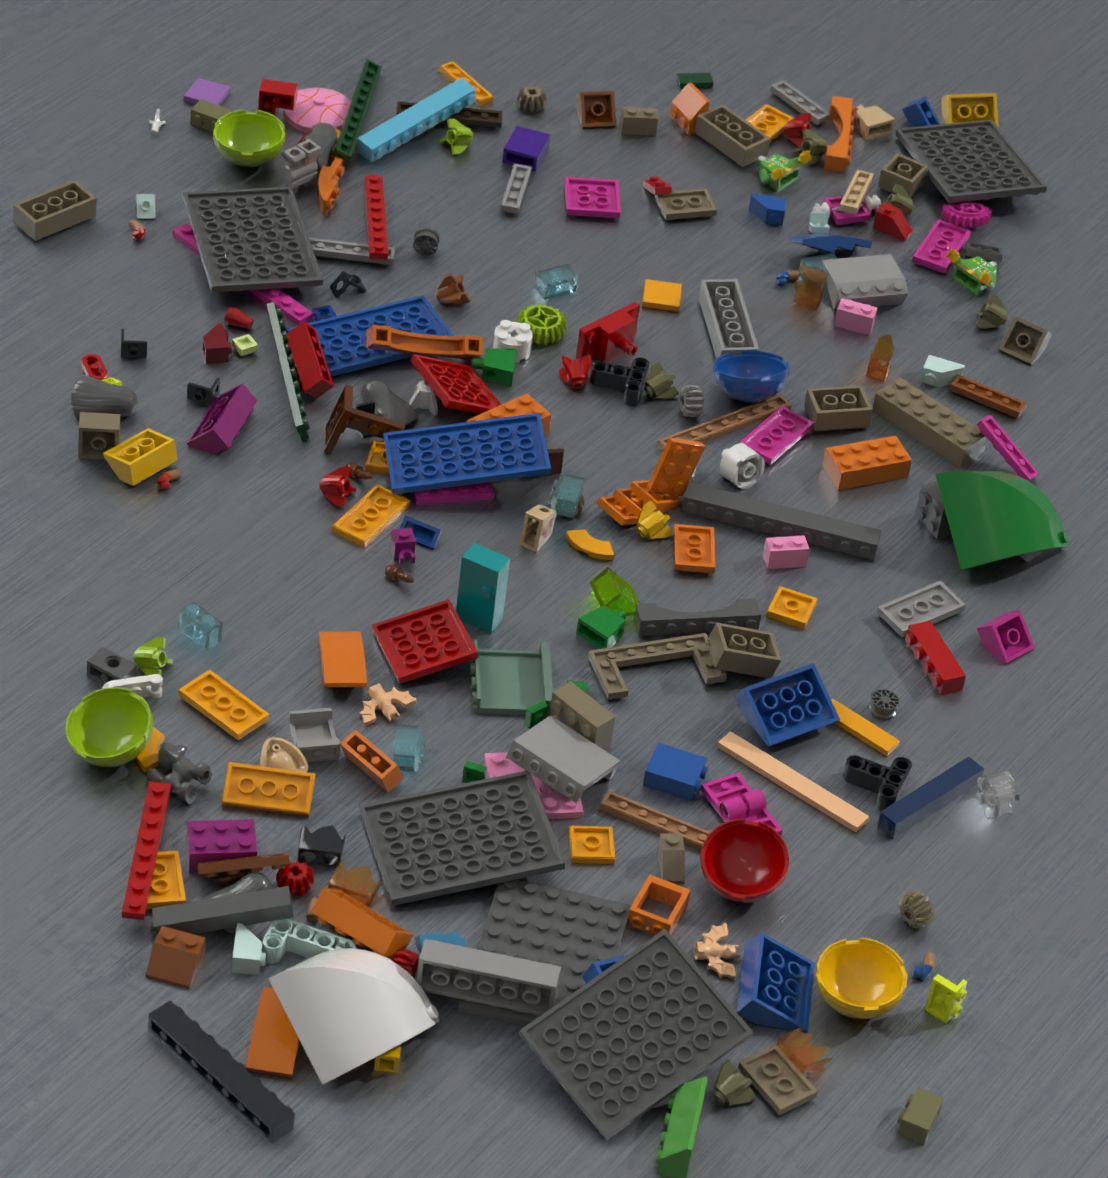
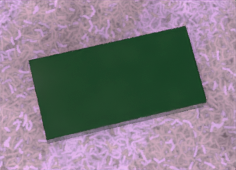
(699, 80)

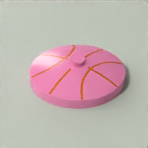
(317, 106)

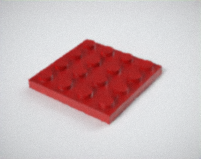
(456, 384)
(424, 641)

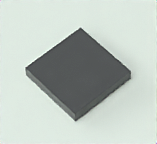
(984, 251)

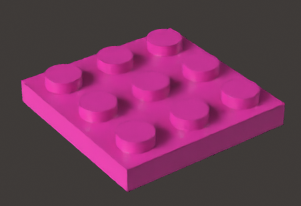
(592, 197)

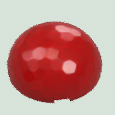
(744, 860)

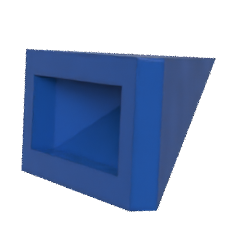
(422, 532)

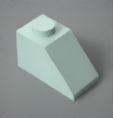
(940, 372)
(247, 952)

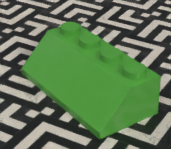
(682, 1128)

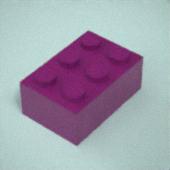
(219, 840)

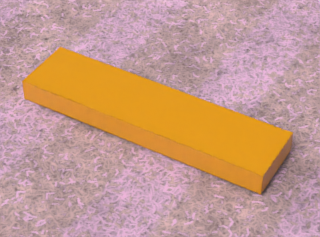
(454, 72)
(865, 730)

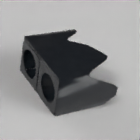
(321, 847)

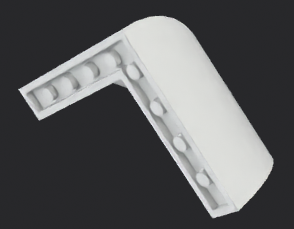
(351, 1008)

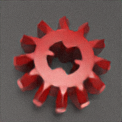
(296, 876)
(407, 960)

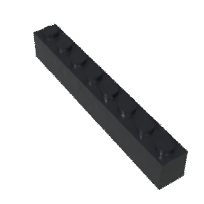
(221, 1071)

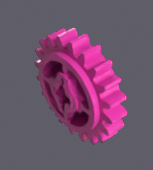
(966, 214)

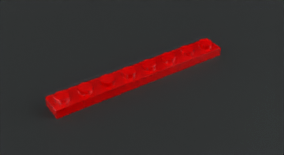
(376, 217)
(146, 851)

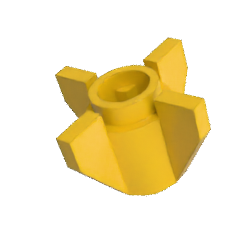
(652, 523)

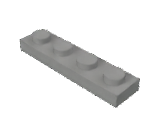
(799, 101)
(516, 188)

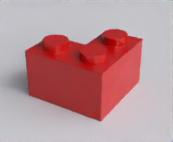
(277, 95)

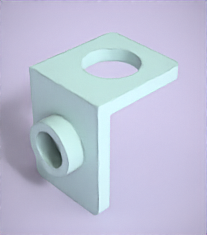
(145, 206)

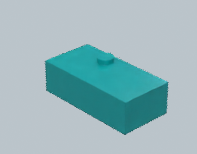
(482, 587)

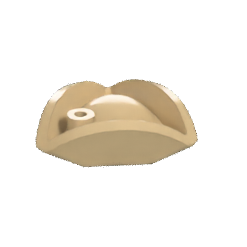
(282, 755)

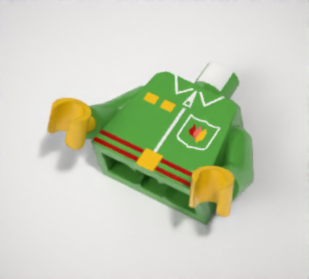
(781, 171)
(974, 272)

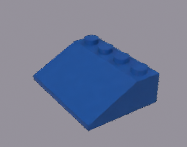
(787, 705)
(775, 985)

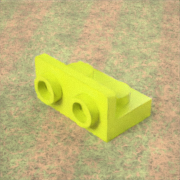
(945, 998)

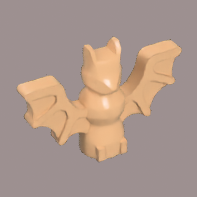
(382, 701)
(714, 951)

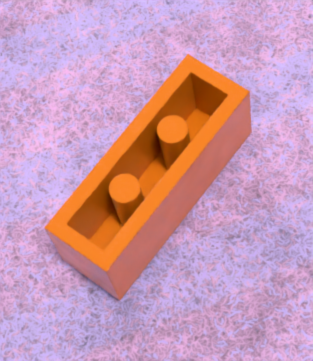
(371, 761)

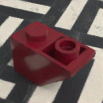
(216, 345)

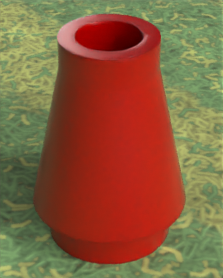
(237, 318)

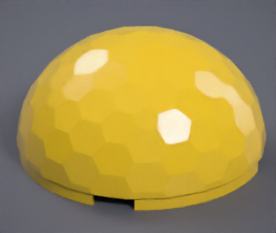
(861, 978)

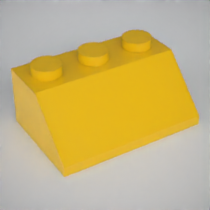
(969, 107)
(141, 456)

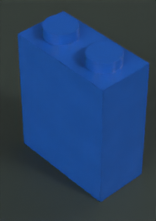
(675, 772)

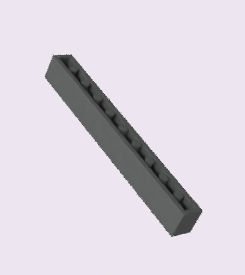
(781, 520)

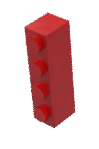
(309, 360)
(935, 657)

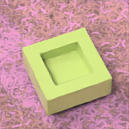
(244, 345)

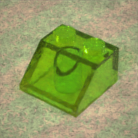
(614, 592)

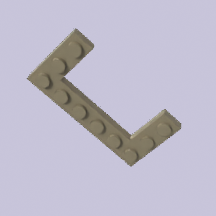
(607, 660)

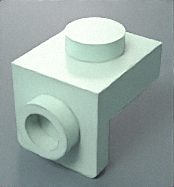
(819, 223)

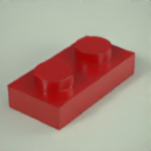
(657, 186)

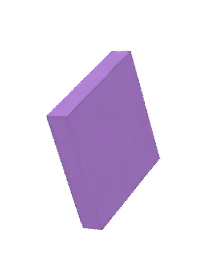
(207, 91)

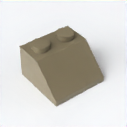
(1025, 340)

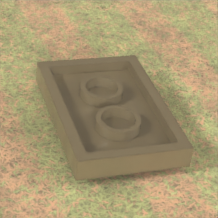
(686, 204)
(777, 1079)

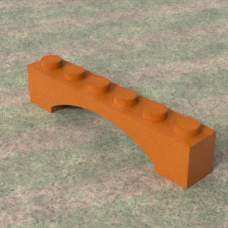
(838, 154)
(395, 340)

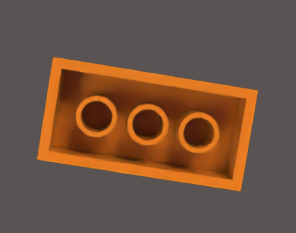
(519, 406)
(867, 462)
(360, 922)

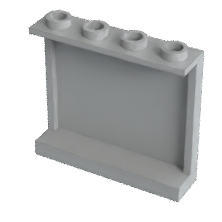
(562, 758)

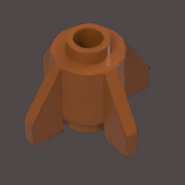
(452, 290)

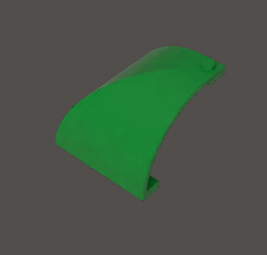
(997, 516)

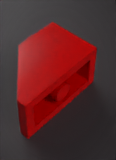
(892, 222)

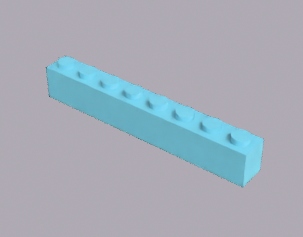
(416, 120)

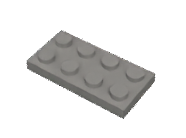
(926, 604)

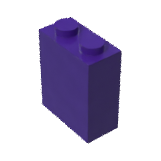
(526, 147)

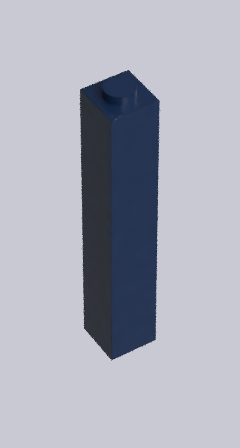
(930, 797)

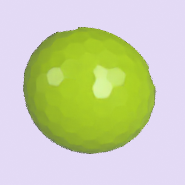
(249, 137)
(110, 727)

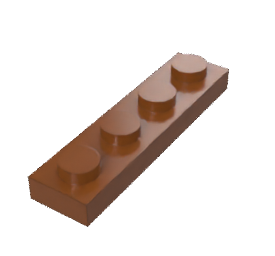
(988, 396)
(234, 866)

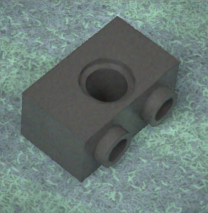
(109, 666)

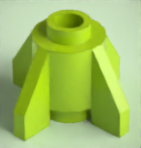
(459, 136)
(150, 656)

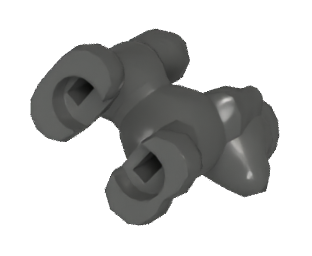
(183, 771)

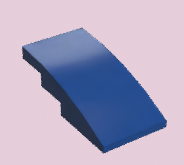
(830, 242)

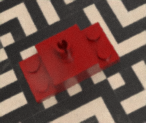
(610, 335)

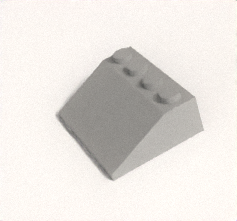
(865, 280)

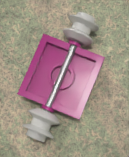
(831, 206)

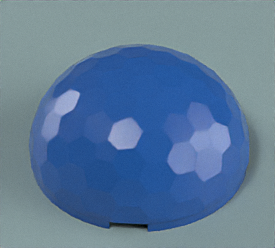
(751, 375)

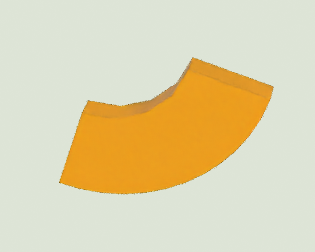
(595, 548)
(149, 756)

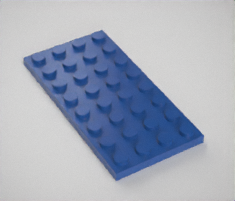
(345, 335)
(466, 453)

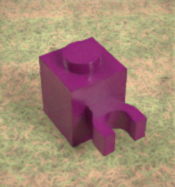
(403, 545)

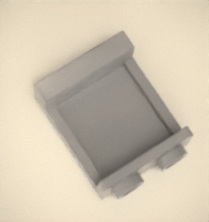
(314, 734)

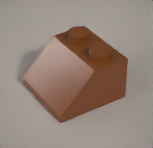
(596, 109)
(176, 957)

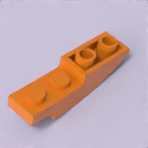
(328, 185)

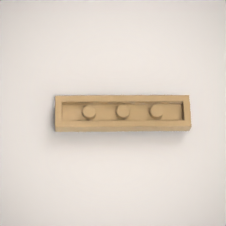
(856, 192)

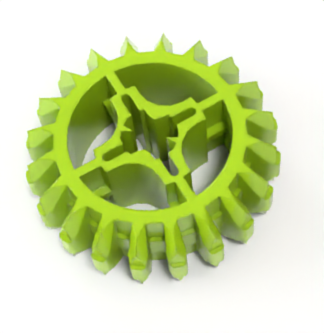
(546, 323)

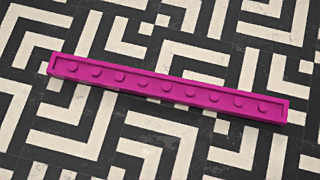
(290, 308)

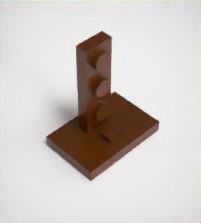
(346, 416)

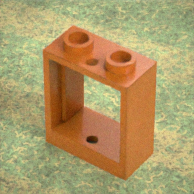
(664, 892)

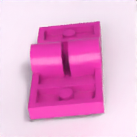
(736, 800)

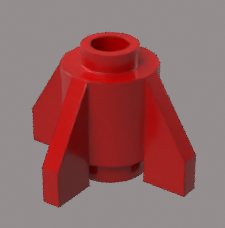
(795, 127)
(575, 371)
(335, 486)

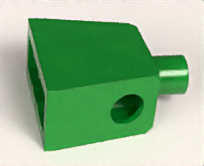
(497, 365)
(602, 626)

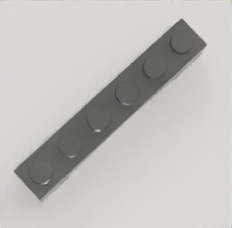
(660, 621)

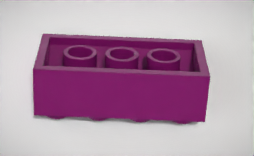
(223, 420)

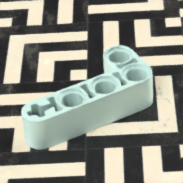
(299, 939)

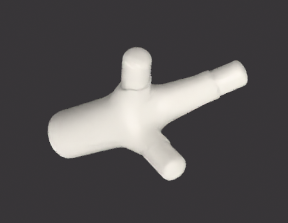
(156, 123)

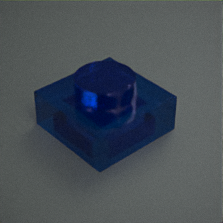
(323, 312)

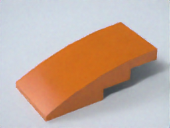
(627, 503)
(342, 659)
(273, 1039)

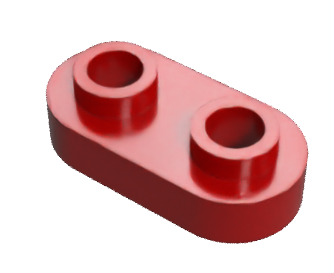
(94, 367)

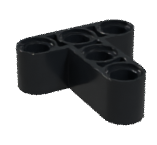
(622, 378)
(880, 779)

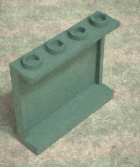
(511, 680)

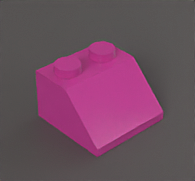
(1006, 636)

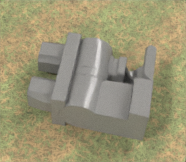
(302, 167)

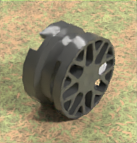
(426, 241)
(883, 704)

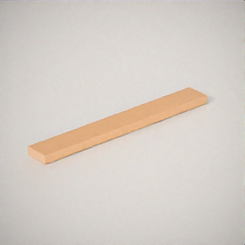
(793, 782)

